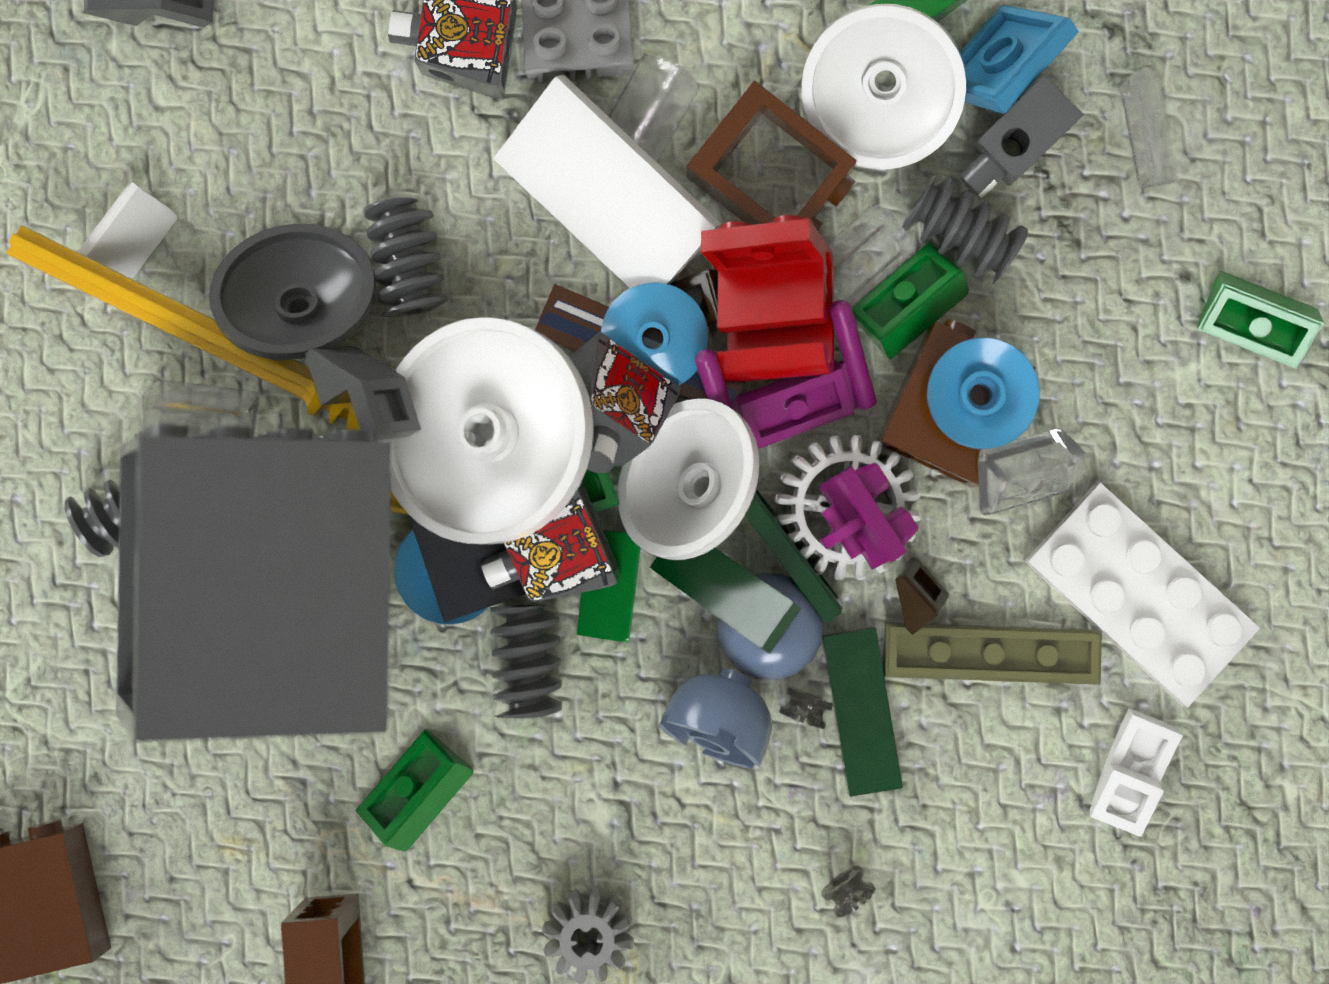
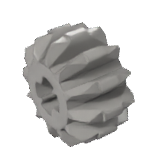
(591, 954)

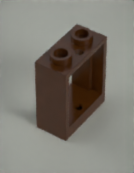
(731, 131)
(324, 941)

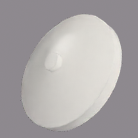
(497, 435)

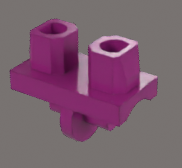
(858, 519)

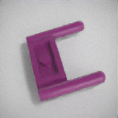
(799, 402)

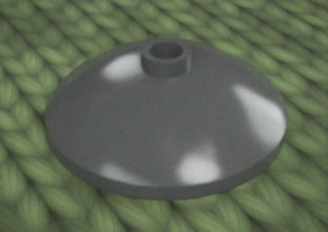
(289, 272)

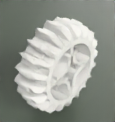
(801, 502)

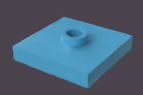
(1012, 54)

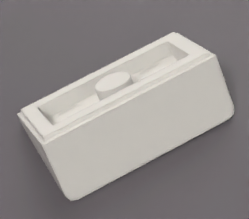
(129, 231)

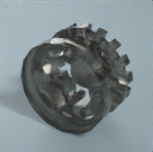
(806, 706)
(847, 890)

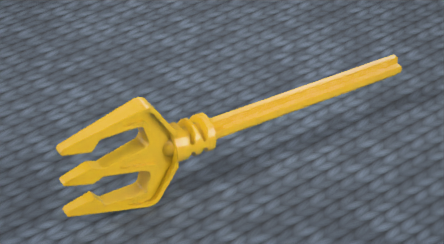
(173, 319)

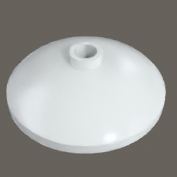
(878, 122)
(690, 481)

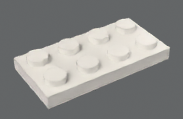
(604, 187)
(1141, 594)

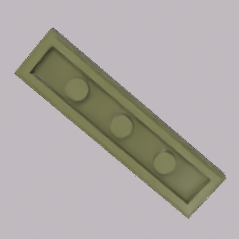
(993, 653)

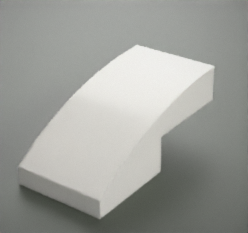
(1133, 772)

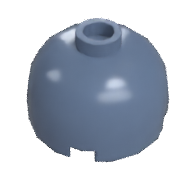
(794, 648)
(721, 717)

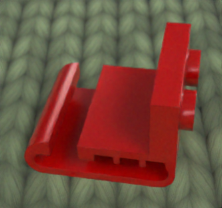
(773, 298)

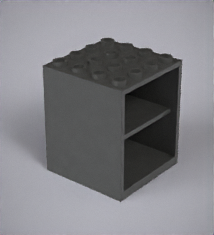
(252, 583)

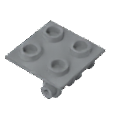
(576, 37)

